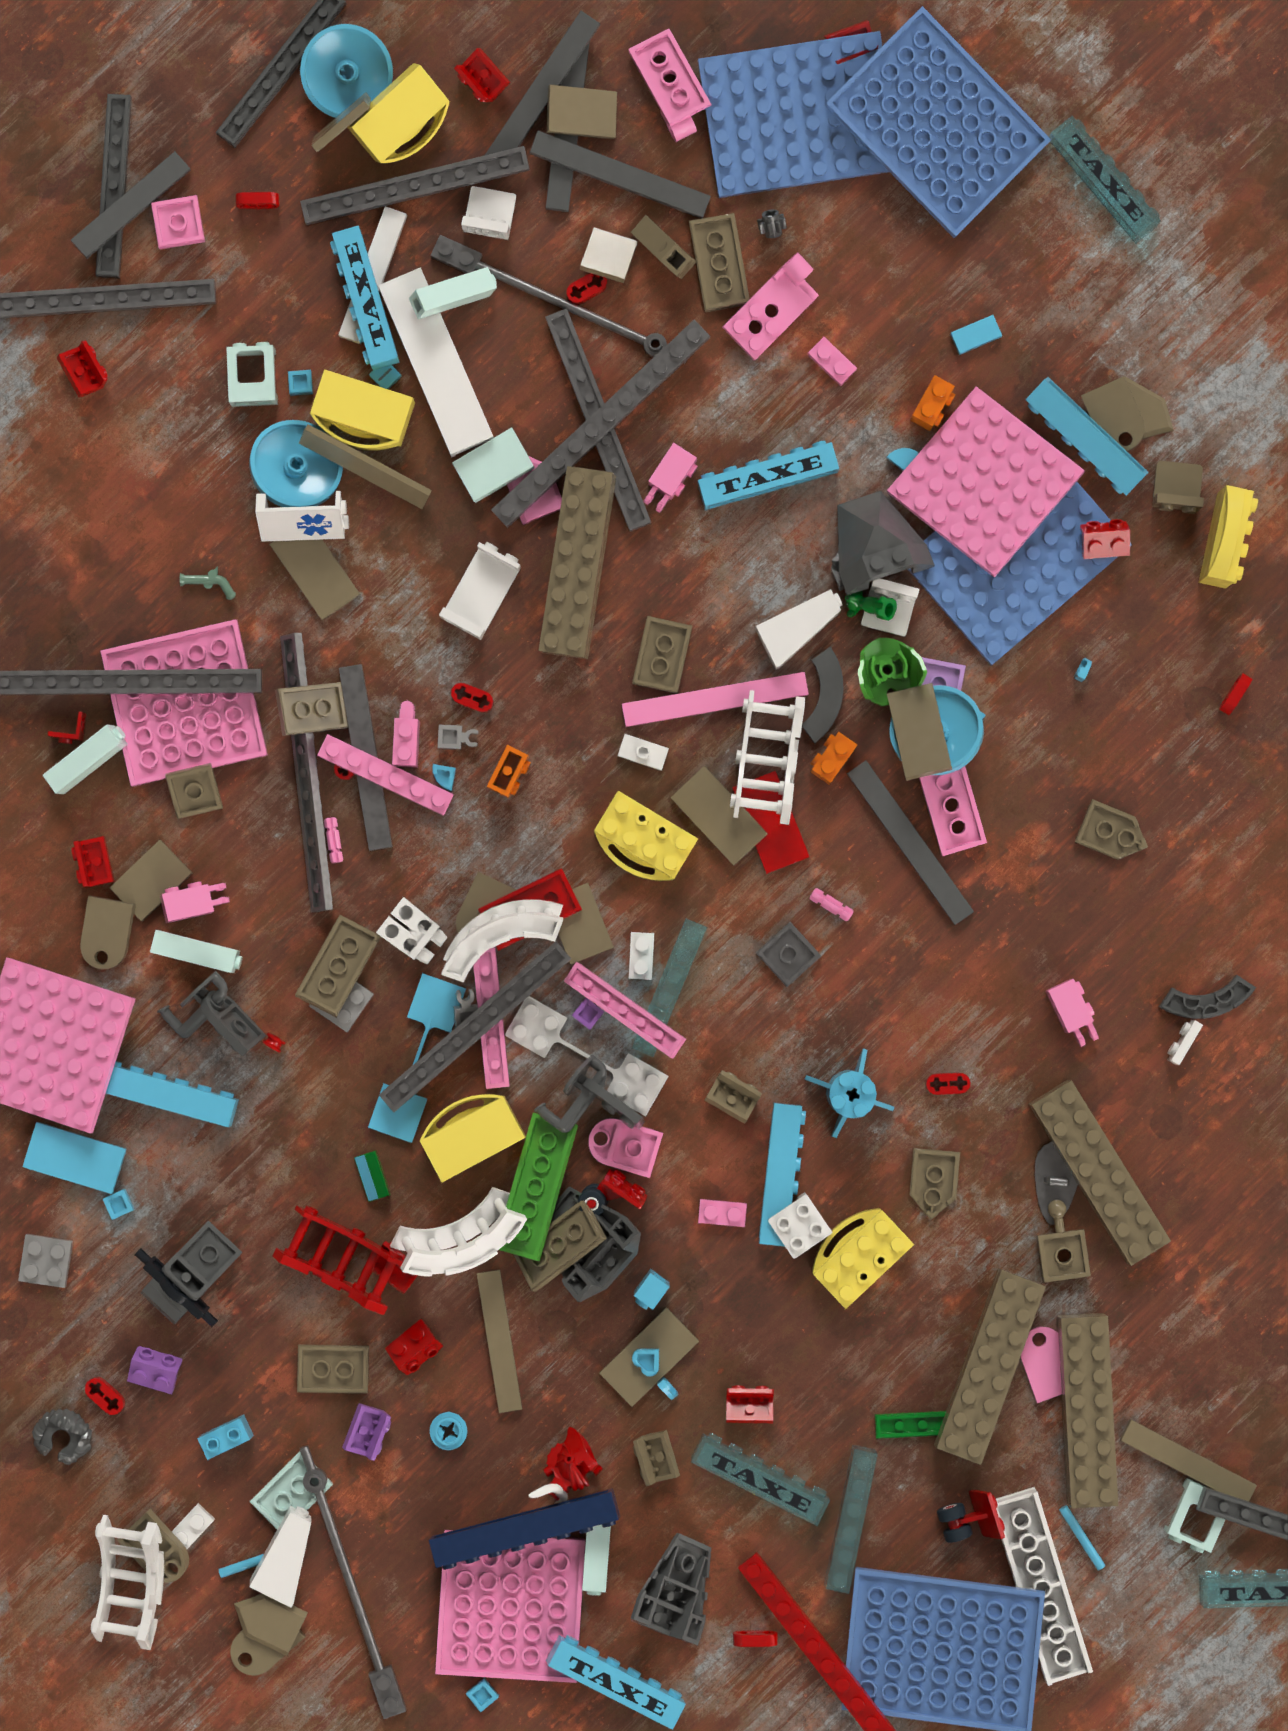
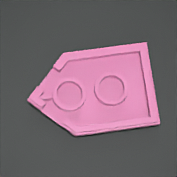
(547, 504)

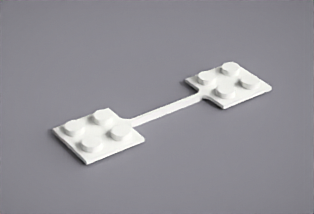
(539, 1028)

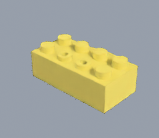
(400, 115)
(361, 411)
(1227, 536)
(643, 838)
(470, 1135)
(860, 1255)

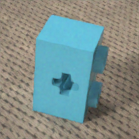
(651, 1290)
(225, 1437)

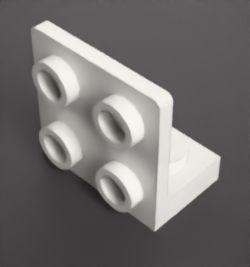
(489, 213)
(905, 599)
(799, 1226)

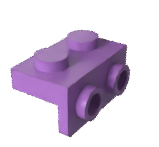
(154, 1369)
(367, 1431)

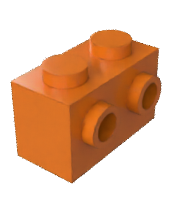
(930, 406)
(834, 757)
(508, 772)

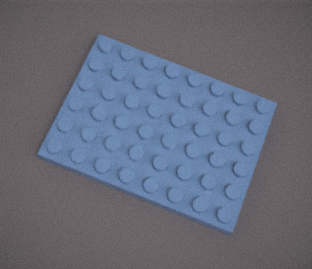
(773, 120)
(937, 122)
(1027, 589)
(946, 1648)

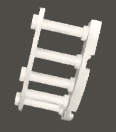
(787, 763)
(498, 926)
(426, 1246)
(152, 1579)

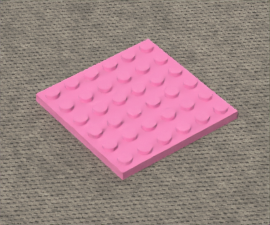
(985, 481)
(185, 729)
(58, 1043)
(509, 1610)

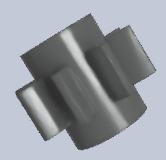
(772, 223)

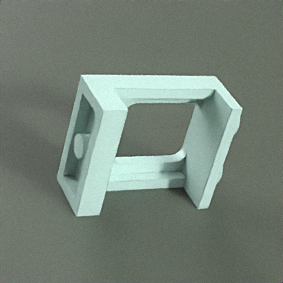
(252, 393)
(1191, 1496)

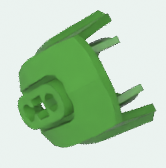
(905, 667)

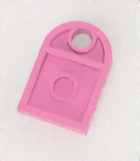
(626, 1147)
(1043, 1364)

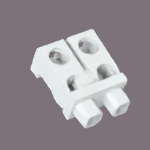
(415, 938)

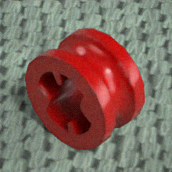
(350, 775)
(274, 1042)

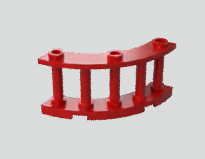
(336, 1279)

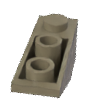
(663, 247)

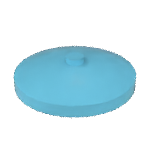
(343, 66)
(290, 471)
(960, 723)

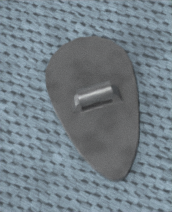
(1052, 1180)

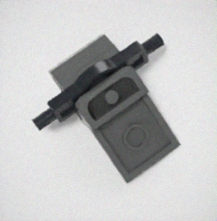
(188, 1274)

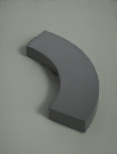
(830, 695)
(1210, 1004)

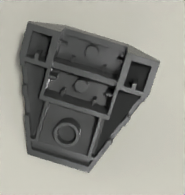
(876, 542)
(607, 1260)
(676, 1591)

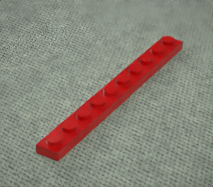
(814, 1645)

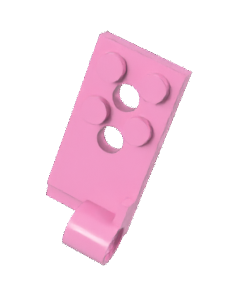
(675, 99)
(787, 293)
(937, 791)

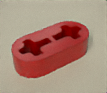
(257, 200)
(590, 292)
(474, 692)
(1235, 694)
(947, 1077)
(108, 1391)
(755, 1638)

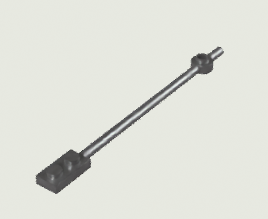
(468, 260)
(382, 1678)

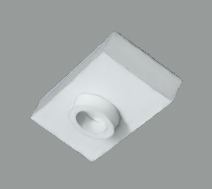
(643, 752)

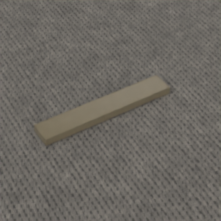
(364, 466)
(499, 1341)
(1187, 1461)

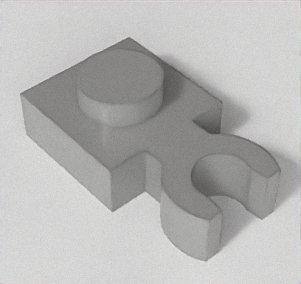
(452, 737)
(465, 1009)

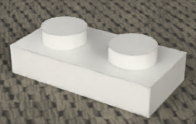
(641, 955)
(1178, 1050)
(193, 1525)

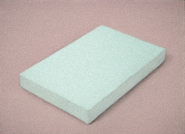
(493, 465)
(286, 1490)

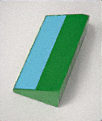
(372, 1176)

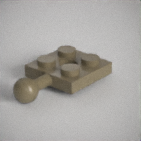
(1052, 1243)

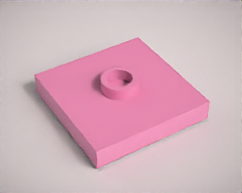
(178, 222)

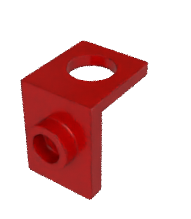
(68, 738)

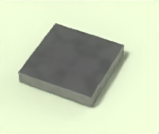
(788, 954)

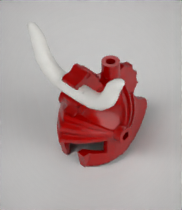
(570, 1465)

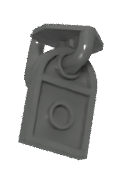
(221, 1012)
(590, 1090)

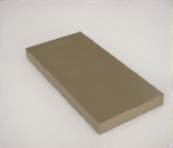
(719, 262)
(316, 574)
(919, 731)
(708, 806)
(338, 966)
(567, 1241)
(662, 1333)

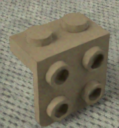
(1178, 487)

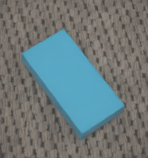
(976, 334)

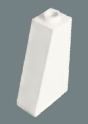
(794, 628)
(282, 1561)

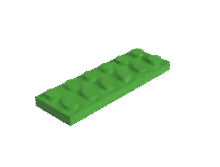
(538, 1185)

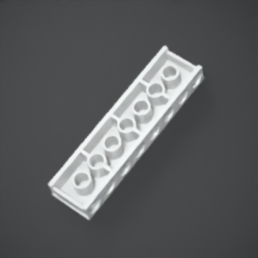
(437, 366)
(1037, 1567)

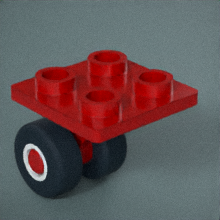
(610, 1188)
(984, 1511)

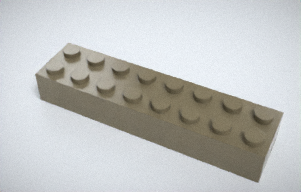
(577, 562)
(1099, 1172)
(989, 1366)
(1087, 1410)

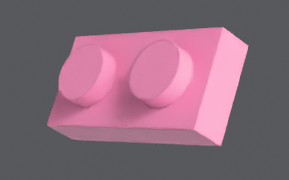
(832, 361)
(722, 1212)

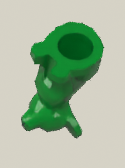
(882, 607)

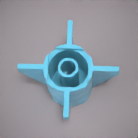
(840, 1102)

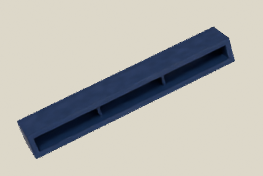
(524, 1528)

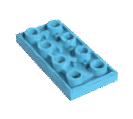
(74, 1157)

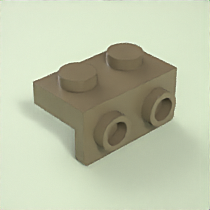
(733, 1096)
(655, 1457)

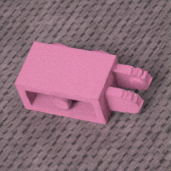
(670, 475)
(406, 737)
(190, 902)
(1072, 1009)

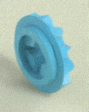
(452, 1441)

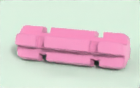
(333, 840)
(831, 904)

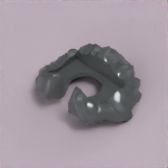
(71, 1423)

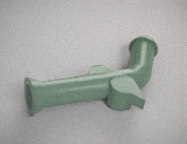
(208, 581)

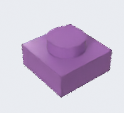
(588, 1013)

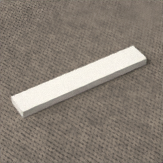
(380, 256)

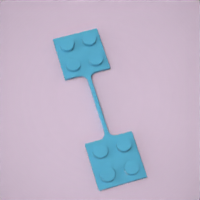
(434, 1008)

